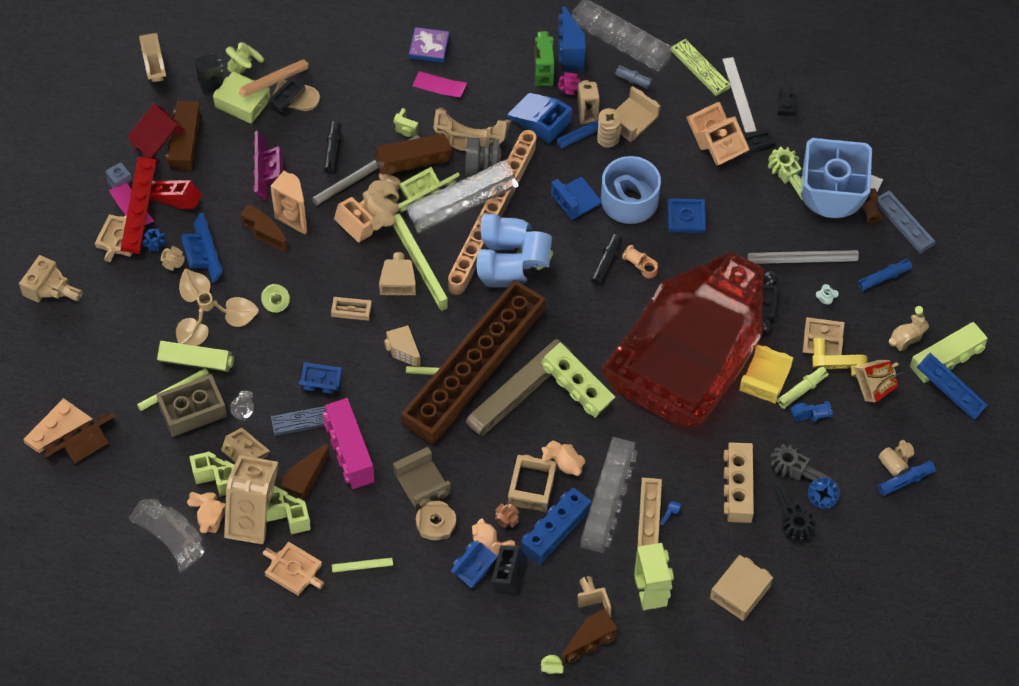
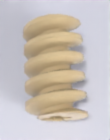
(609, 128)

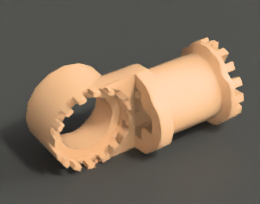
(640, 260)

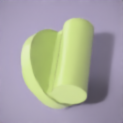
(551, 664)

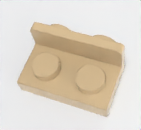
(243, 444)

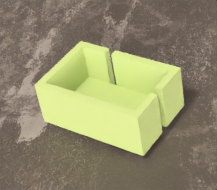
(653, 575)

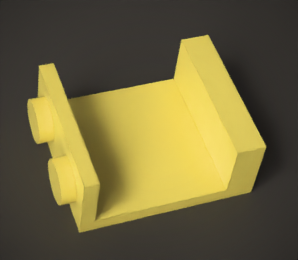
(766, 374)

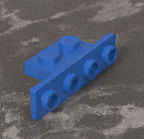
(201, 250)

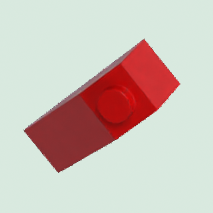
(175, 193)

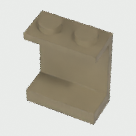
(421, 478)

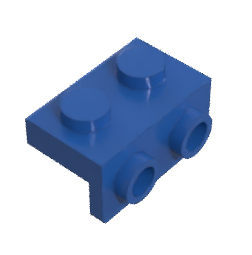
(320, 376)
(474, 563)

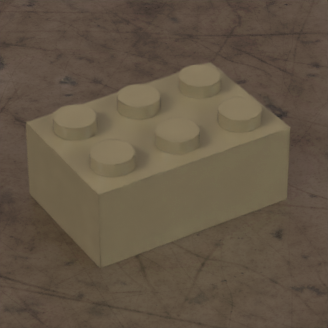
(191, 405)

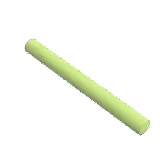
(152, 400)

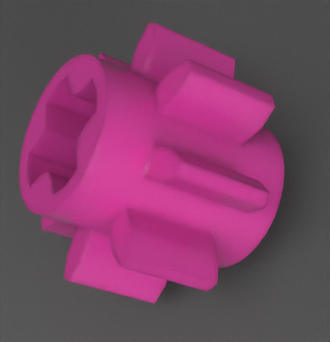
(569, 83)

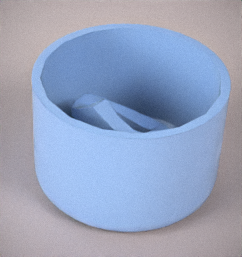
(632, 175)

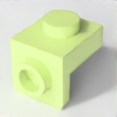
(405, 126)

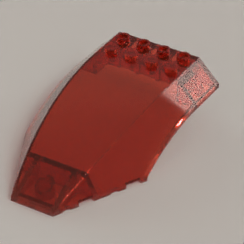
(691, 340)

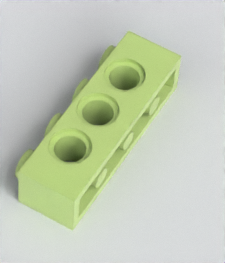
(575, 369)

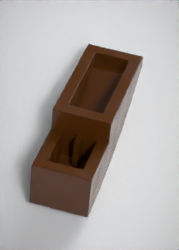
(263, 228)

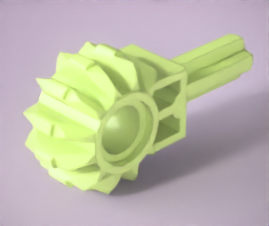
(786, 171)

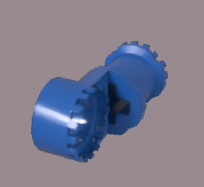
(803, 411)

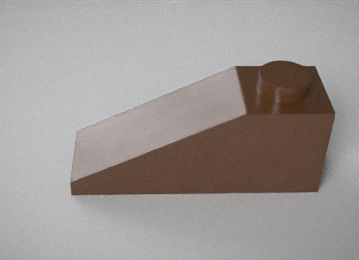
(304, 474)

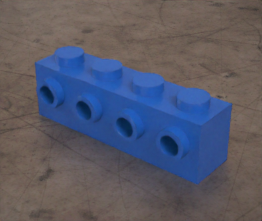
(556, 525)

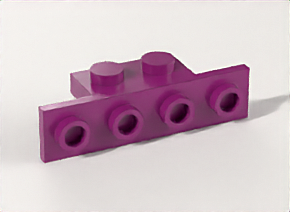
(267, 165)

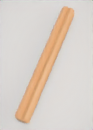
(273, 78)

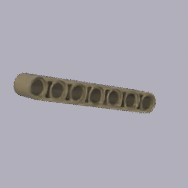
(510, 394)

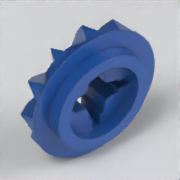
(832, 490)

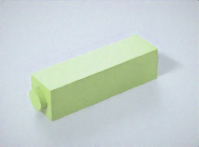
(195, 356)

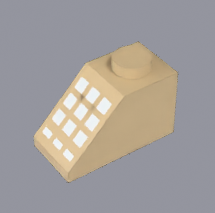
(402, 346)

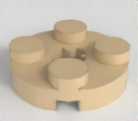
(436, 531)

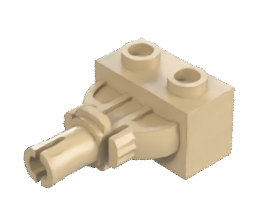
(47, 281)

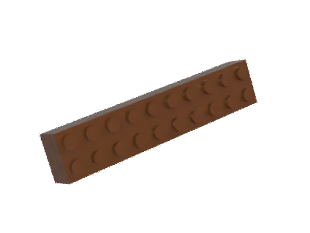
(473, 362)

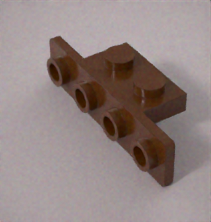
(84, 442)

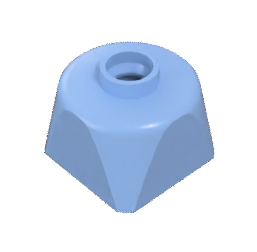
(836, 176)

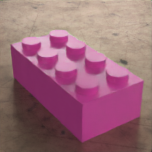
(348, 444)

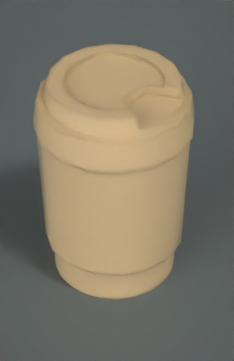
(893, 462)

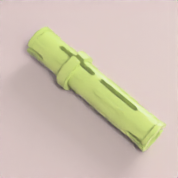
(808, 382)

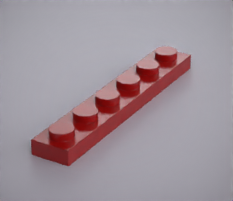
(138, 205)

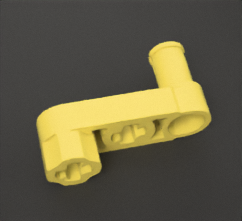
(835, 361)

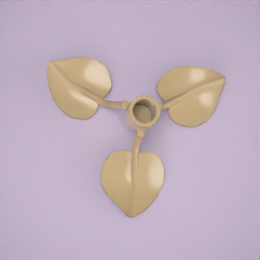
(197, 287)

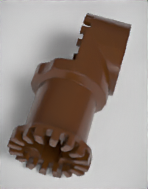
(870, 208)

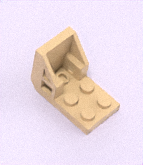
(248, 497)

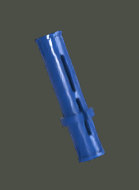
(891, 271)
(914, 474)

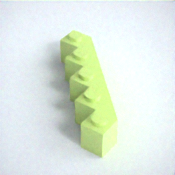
(208, 467)

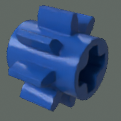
(153, 240)

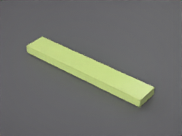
(420, 263)

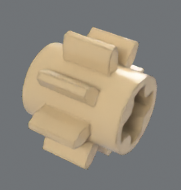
(172, 258)

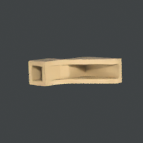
(152, 57)

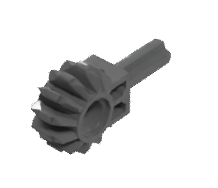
(796, 467)

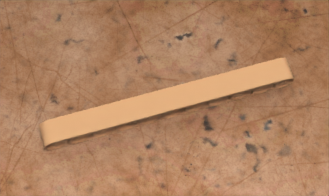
(517, 160)

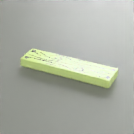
(700, 67)

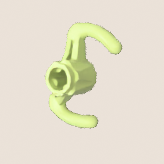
(241, 58)

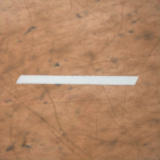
(739, 95)

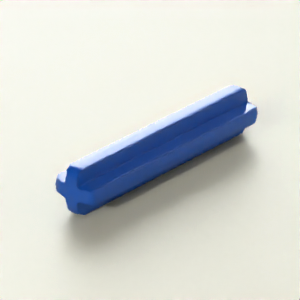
(578, 134)

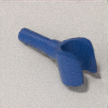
(673, 507)

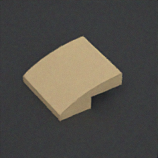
(827, 329)

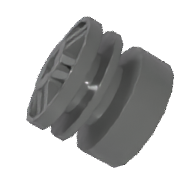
(481, 156)

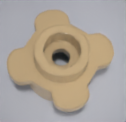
(905, 450)

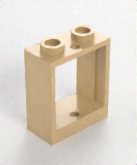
(530, 500)

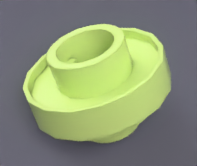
(275, 298)

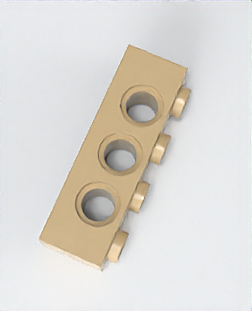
(741, 454)

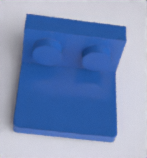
(575, 197)

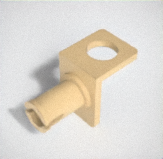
(593, 596)

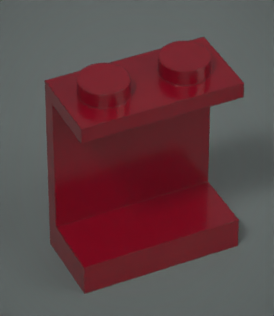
(153, 131)

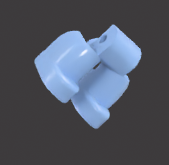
(507, 234)

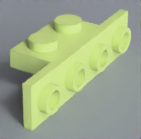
(422, 185)

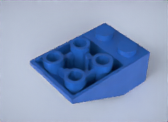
(570, 43)
(542, 115)

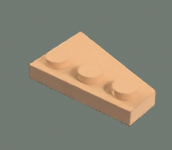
(57, 424)

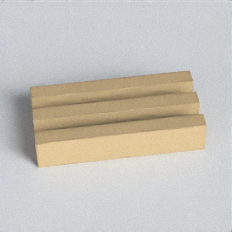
(351, 311)

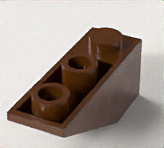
(593, 633)

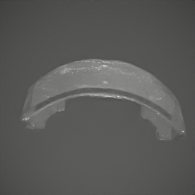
(171, 529)

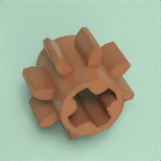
(507, 515)

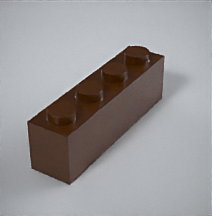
(184, 145)
(413, 153)

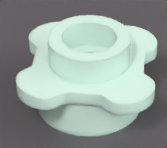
(826, 299)

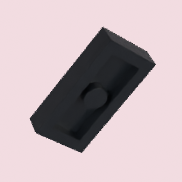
(286, 95)

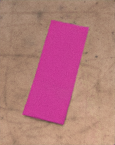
(439, 85)
(122, 197)

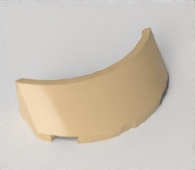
(458, 134)

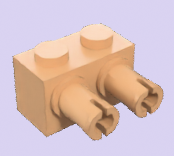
(354, 219)

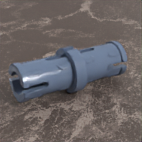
(633, 77)

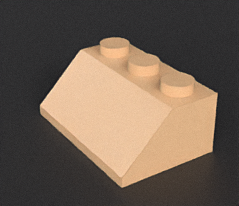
(289, 201)

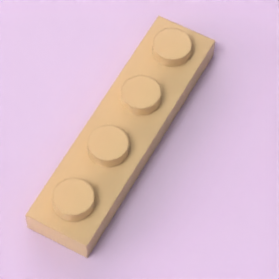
(649, 511)

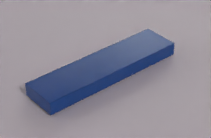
(951, 386)

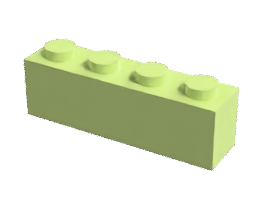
(953, 349)

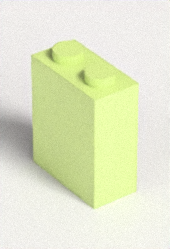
(230, 101)

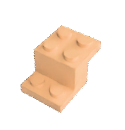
(717, 133)

